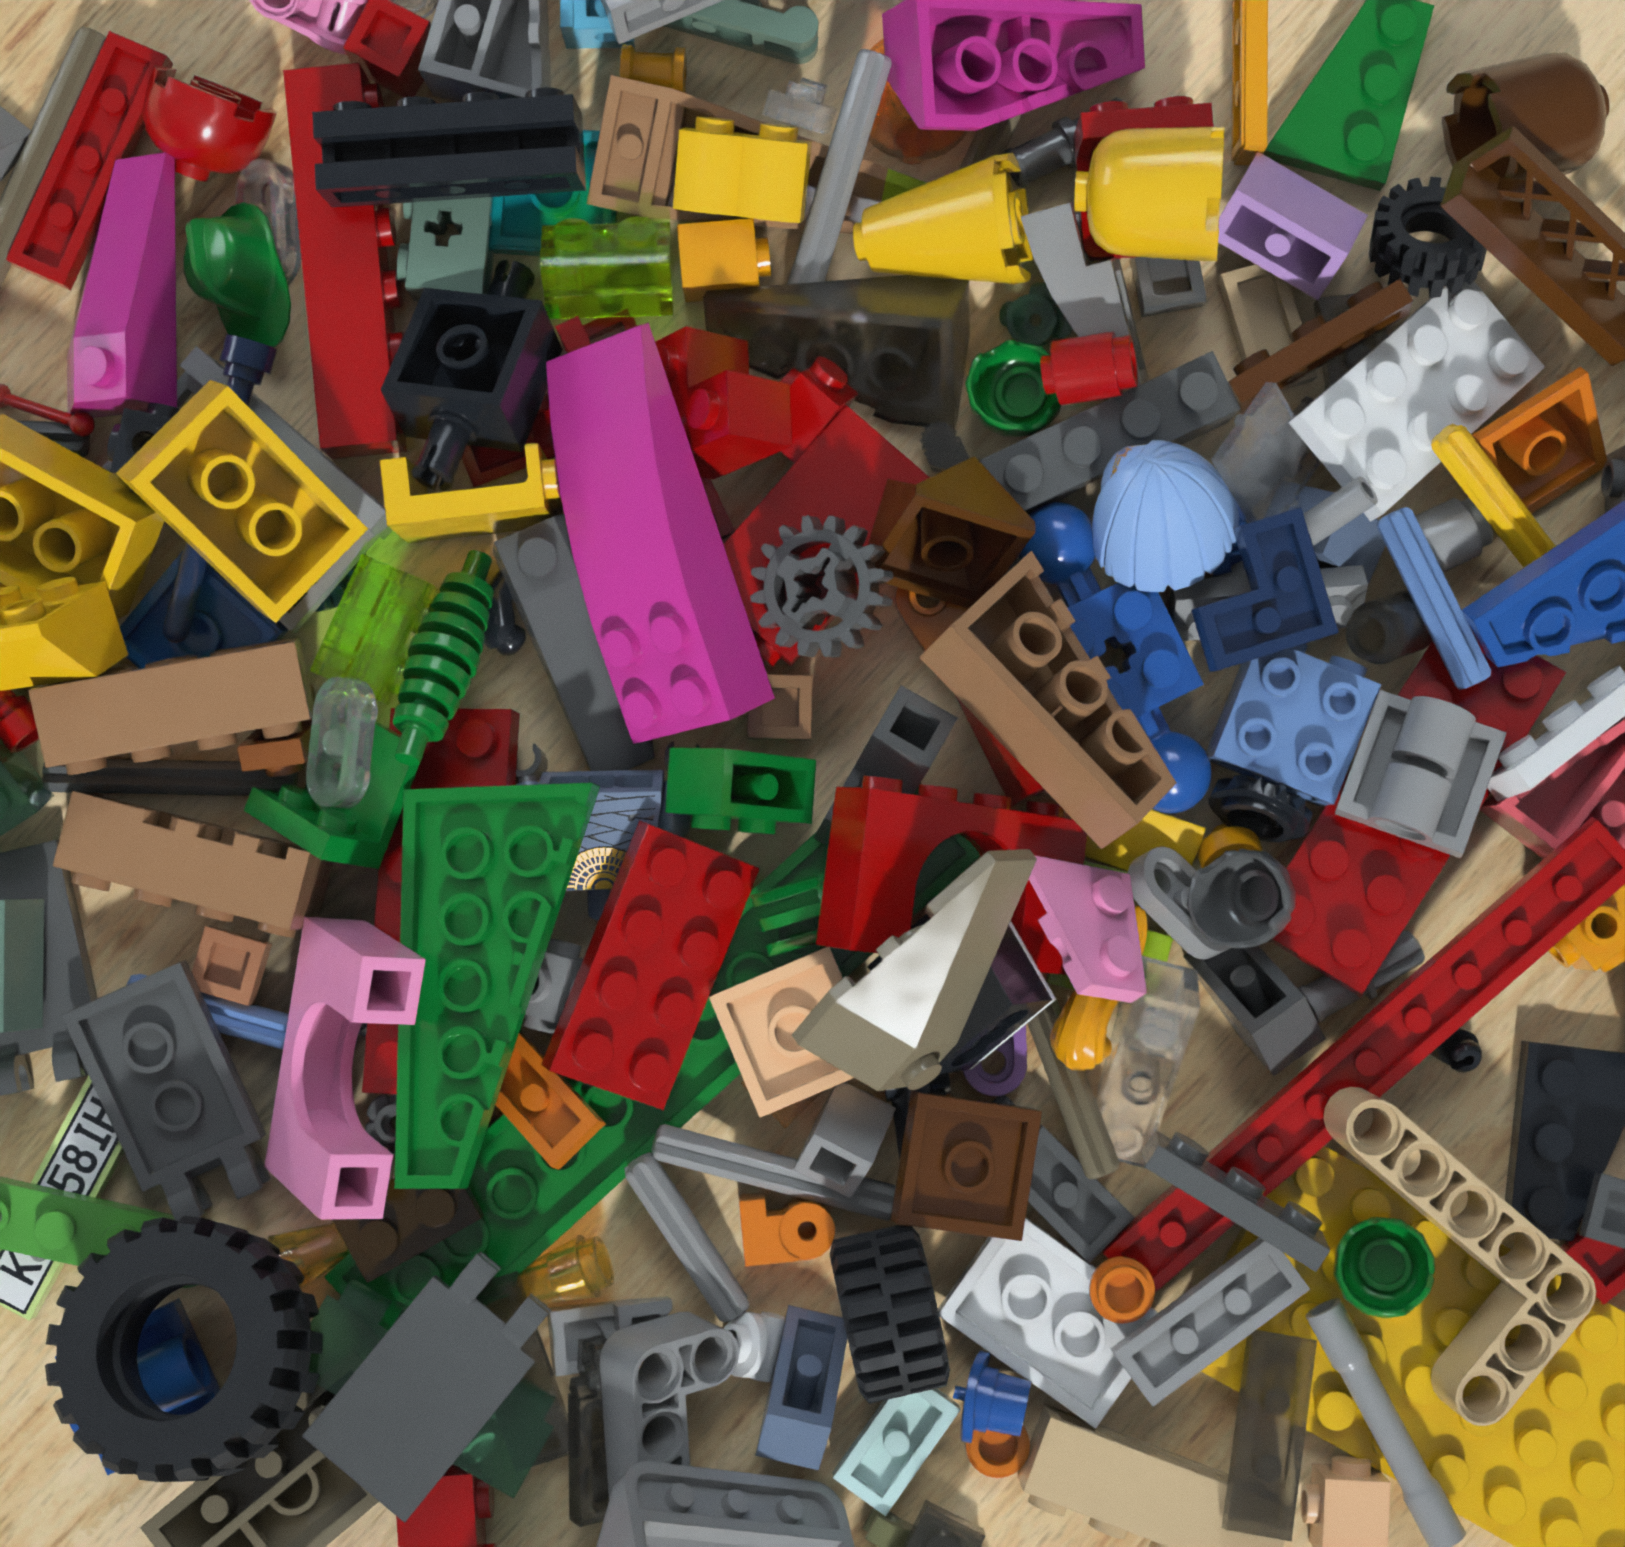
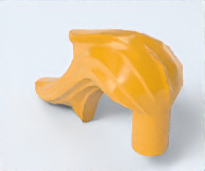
(1082, 1024)

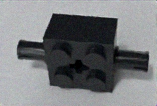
(471, 371)

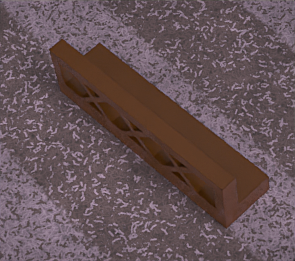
(1536, 246)

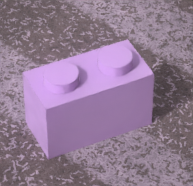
(1289, 226)

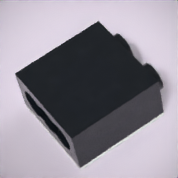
(1007, 1002)

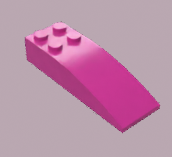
(648, 543)

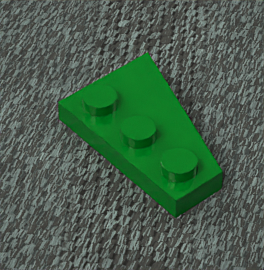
(1358, 98)

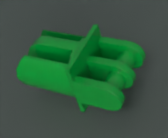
(792, 916)

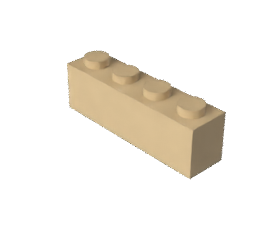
(1127, 1485)

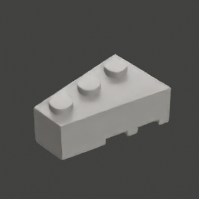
(487, 48)

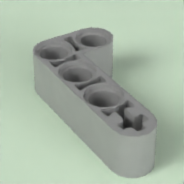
(658, 1390)

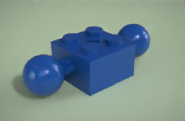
(1139, 624)

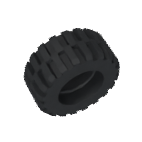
(102, 1336)

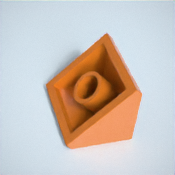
(1547, 441)

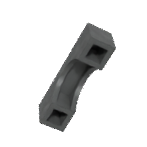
(1077, 450)

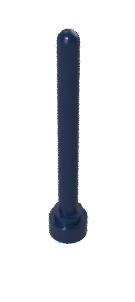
(245, 367)

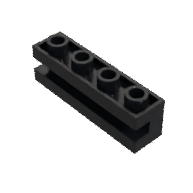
(450, 148)

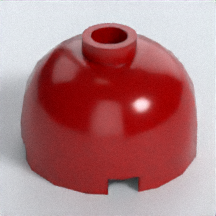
(204, 124)

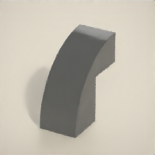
(899, 747)

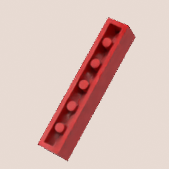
(344, 278)

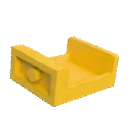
(469, 512)

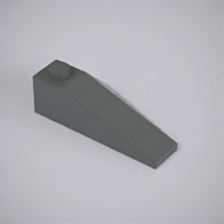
(554, 611)

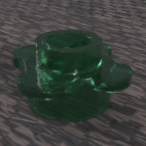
(1018, 315)

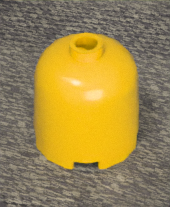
(1155, 192)

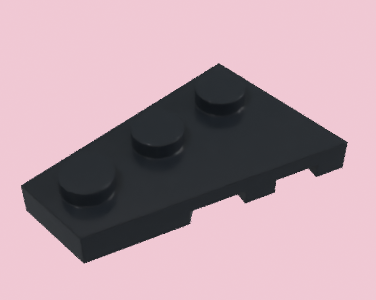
(1562, 1132)

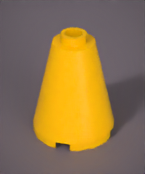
(951, 227)

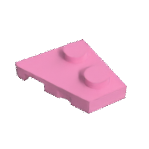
(1092, 927)

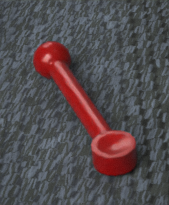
(80, 423)

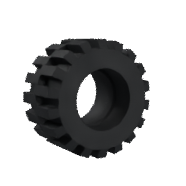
(889, 1313)

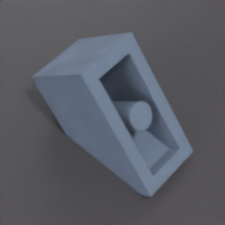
(803, 1388)

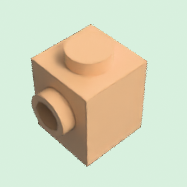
(1346, 1504)

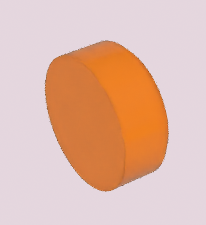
(998, 1453)

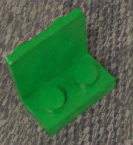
(342, 834)

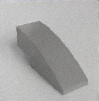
(1086, 292)

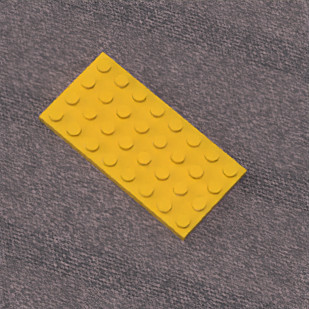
(1534, 1477)

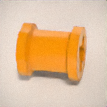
(655, 68)

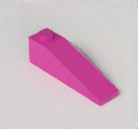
(1002, 58)
(127, 312)

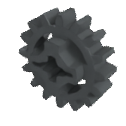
(799, 574)

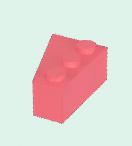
(1562, 802)

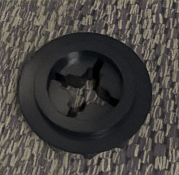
(1261, 808)

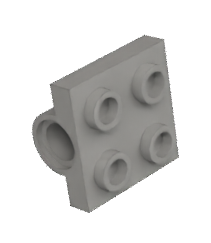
(1421, 771)

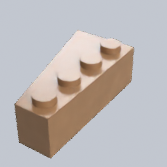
(173, 704)
(1051, 704)
(191, 862)

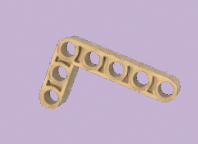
(1479, 1231)

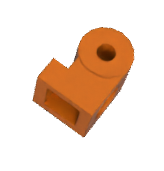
(784, 1234)

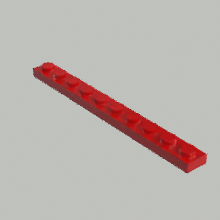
(1388, 1040)

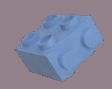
(1294, 722)

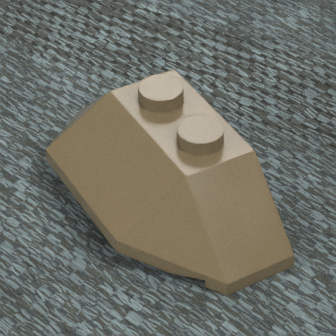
(275, 1502)

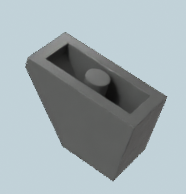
(1260, 1005)

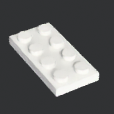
(1438, 368)

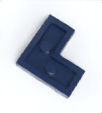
(1285, 598)

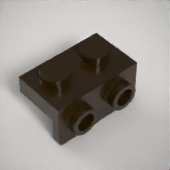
(409, 1226)

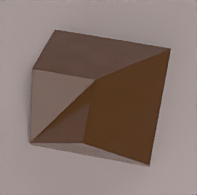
(950, 533)

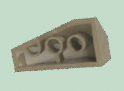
(919, 997)

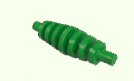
(443, 658)

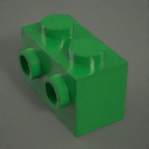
(740, 786)

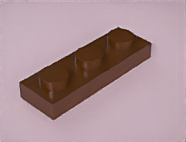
(1322, 341)

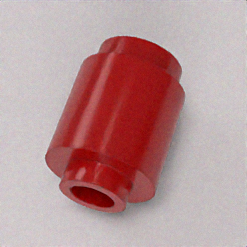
(1090, 367)

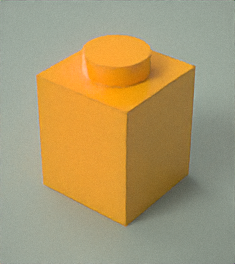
(721, 256)

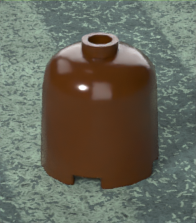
(1543, 96)

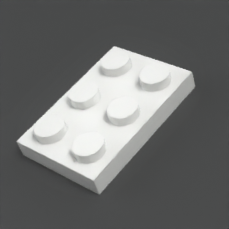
(1036, 1316)

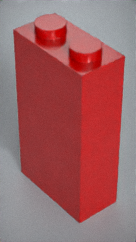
(836, 477)

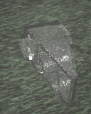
(1146, 1056)

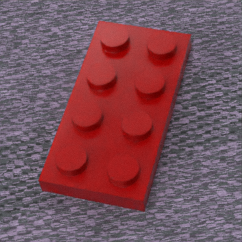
(650, 966)

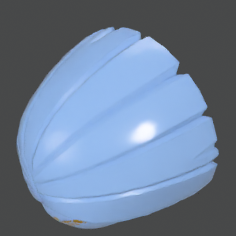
(1162, 517)

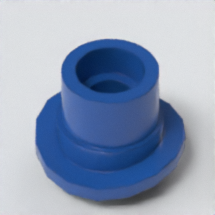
(991, 1400)

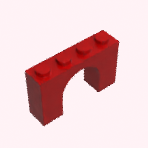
(886, 836)

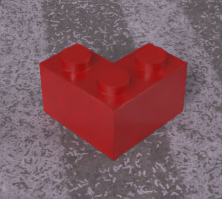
(724, 409)

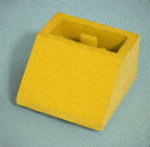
(57, 633)

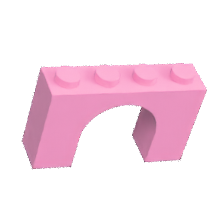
(316, 1142)

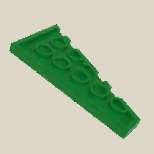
(480, 907)

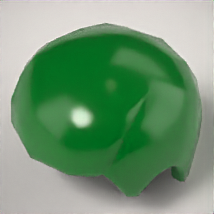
(1009, 390)
(1384, 1267)

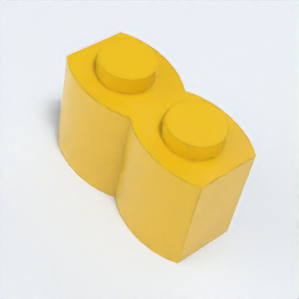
(742, 172)

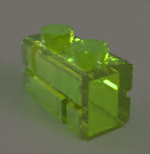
(607, 269)
(374, 627)

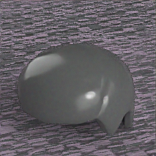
(1241, 899)

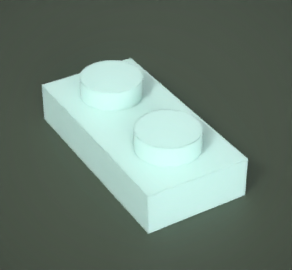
(895, 1446)

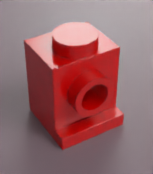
(815, 401)

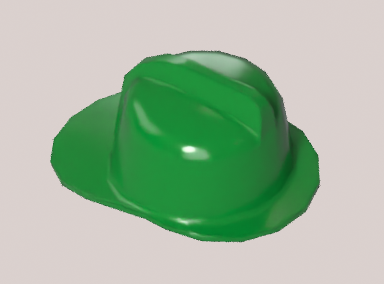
(239, 270)

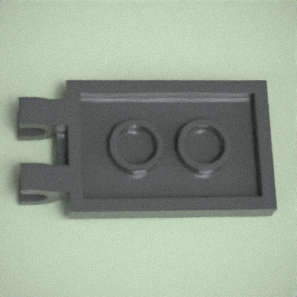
(66, 966)
(170, 1087)
(427, 1389)

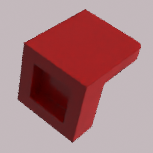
(389, 46)

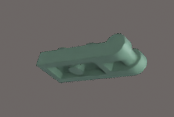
(751, 27)

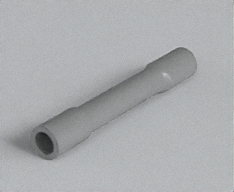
(1419, 1488)

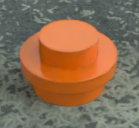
(1121, 1290)

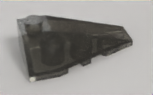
(891, 335)

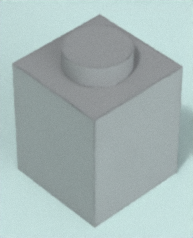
(845, 1139)

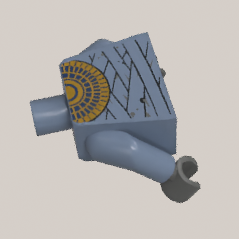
(619, 806)

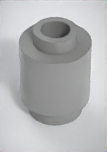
(1455, 532)

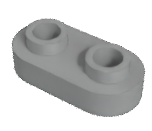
(1161, 889)

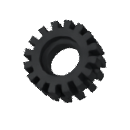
(1417, 261)

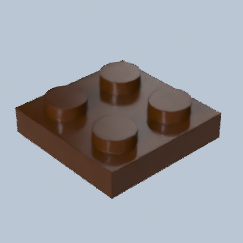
(966, 1165)

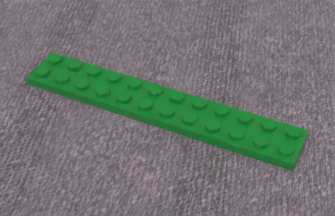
(533, 1204)

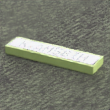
(76, 1162)

